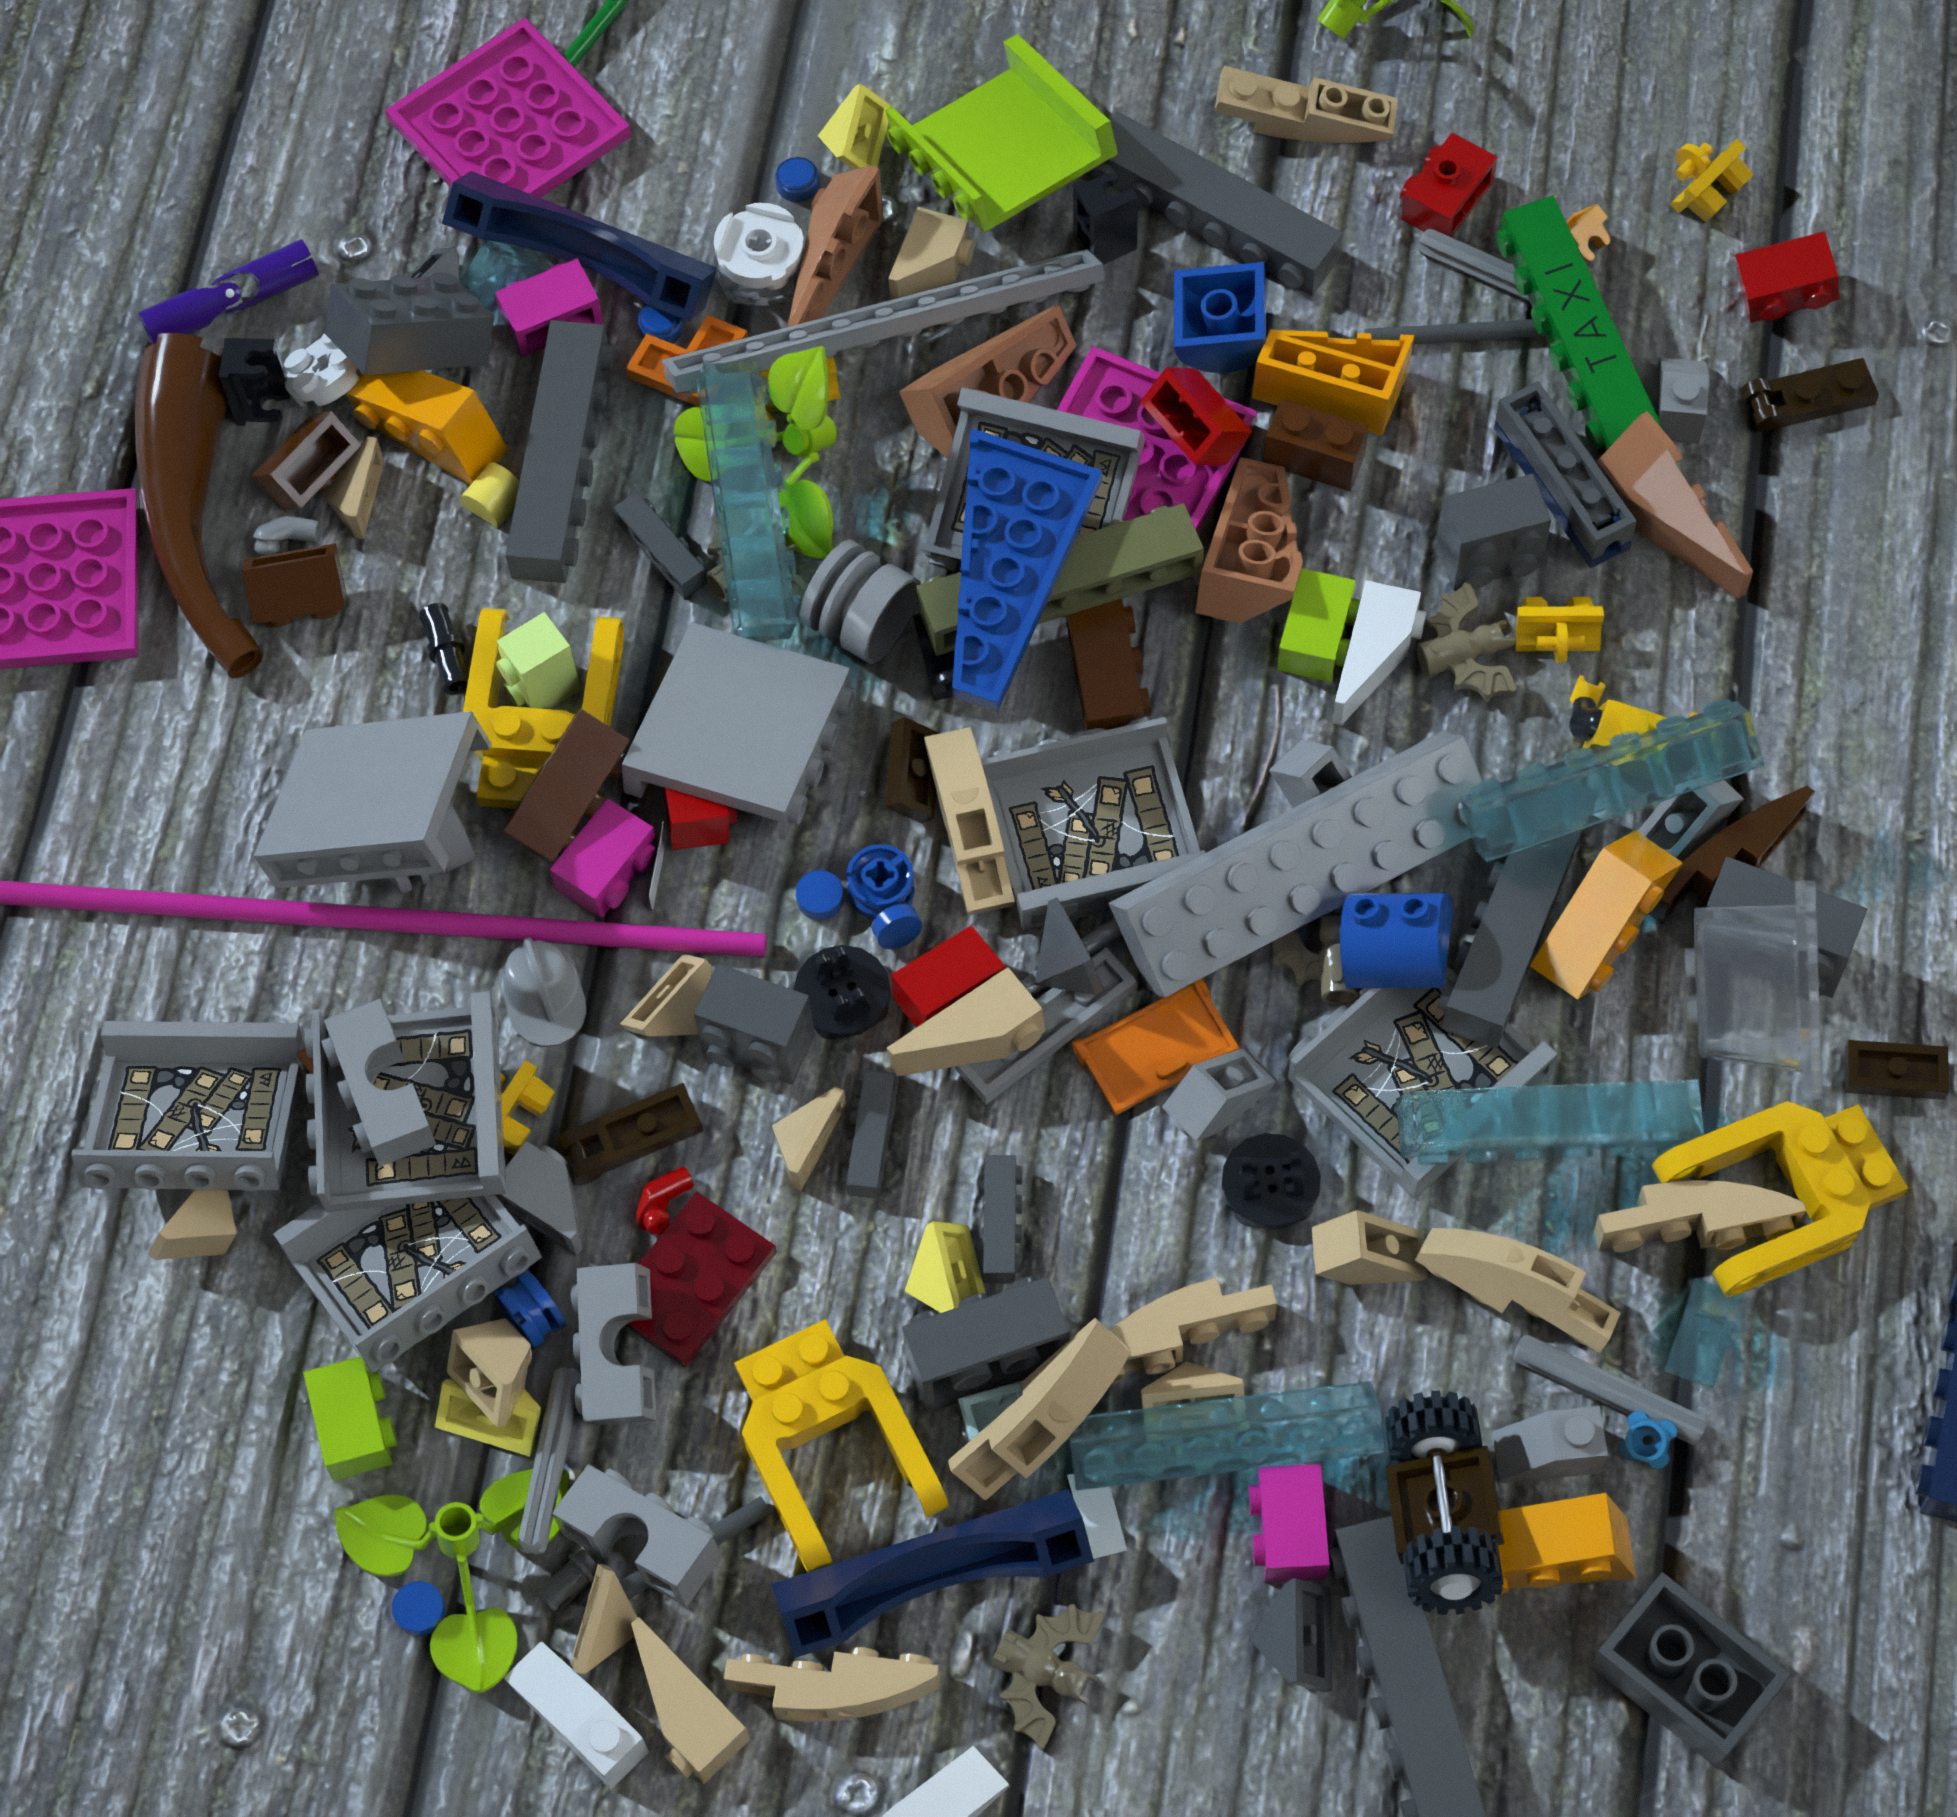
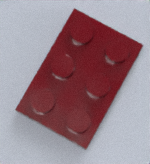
(698, 1277)

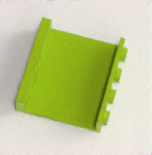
(1007, 139)

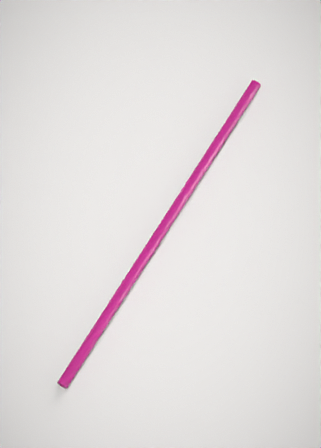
(383, 919)

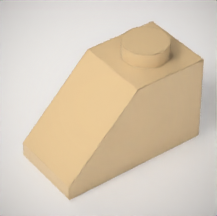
(931, 253)
(1367, 1250)
(490, 1366)

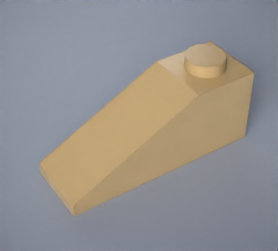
(975, 1029)
(691, 1717)

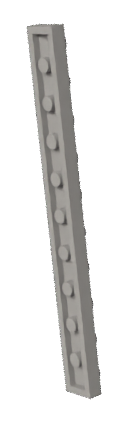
(898, 316)

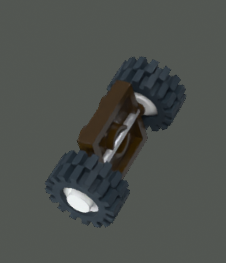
(1444, 1503)

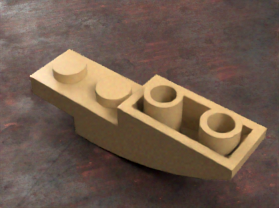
(1313, 113)
(970, 821)
(1717, 1210)
(1506, 1270)
(1191, 1314)
(1047, 1413)
(854, 1688)

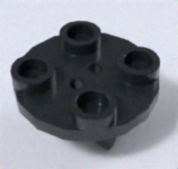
(851, 1010)
(1247, 1183)

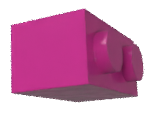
(555, 295)
(605, 859)
(1291, 1523)

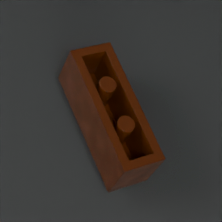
(1107, 666)
(567, 787)

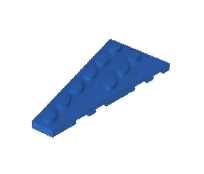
(1016, 539)

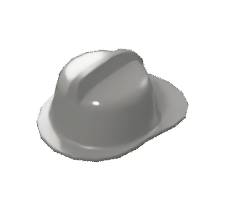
(542, 993)

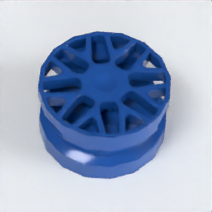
(879, 879)
(530, 1309)

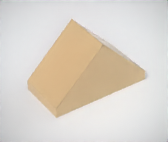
(198, 1228)

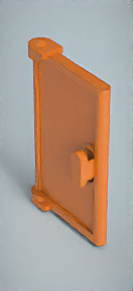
(1152, 1042)

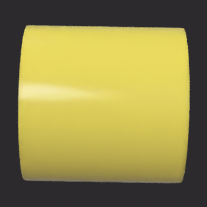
(492, 494)

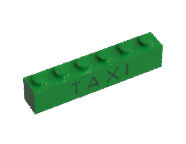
(1574, 321)

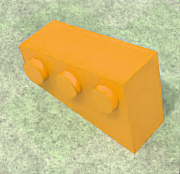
(1334, 375)
(431, 419)
(1605, 914)
(1565, 1543)

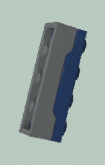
(1565, 474)

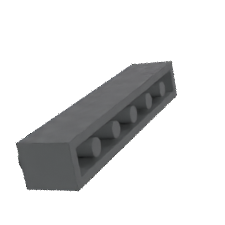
(1221, 206)
(559, 451)
(1505, 939)
(1405, 1673)

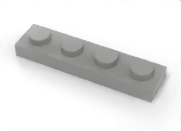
(1065, 1017)

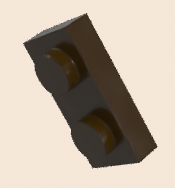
(910, 777)
(1896, 1069)

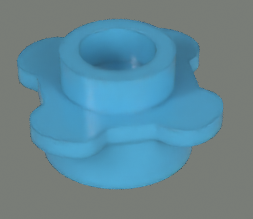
(1634, 1446)

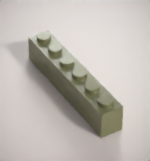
(1098, 570)

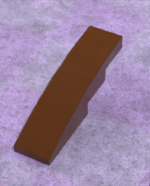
(1746, 840)

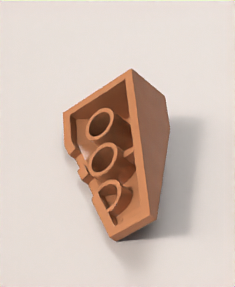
(838, 233)
(1005, 366)
(1668, 509)
(1254, 547)

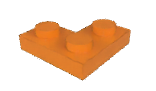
(647, 364)

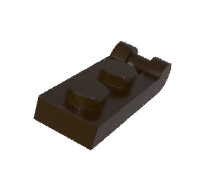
(1810, 394)
(630, 1133)

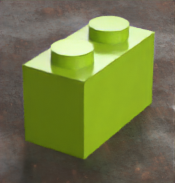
(1317, 625)
(350, 1418)

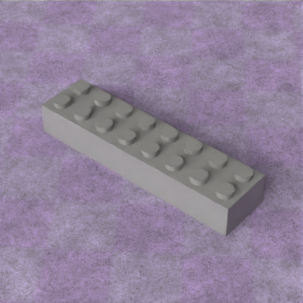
(1298, 864)

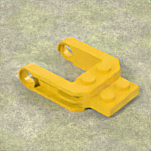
(525, 735)
(1830, 1164)
(807, 1390)

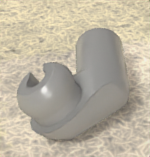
(285, 528)

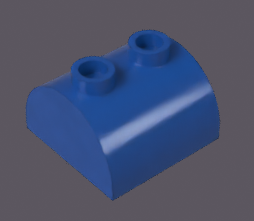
(1220, 316)
(1395, 939)

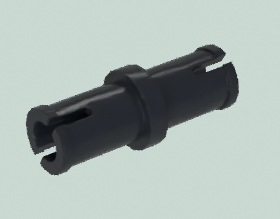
(445, 648)

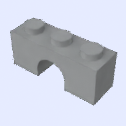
(390, 1119)
(605, 1303)
(605, 1509)

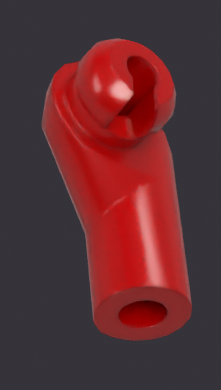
(655, 1199)

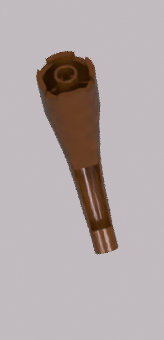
(176, 442)

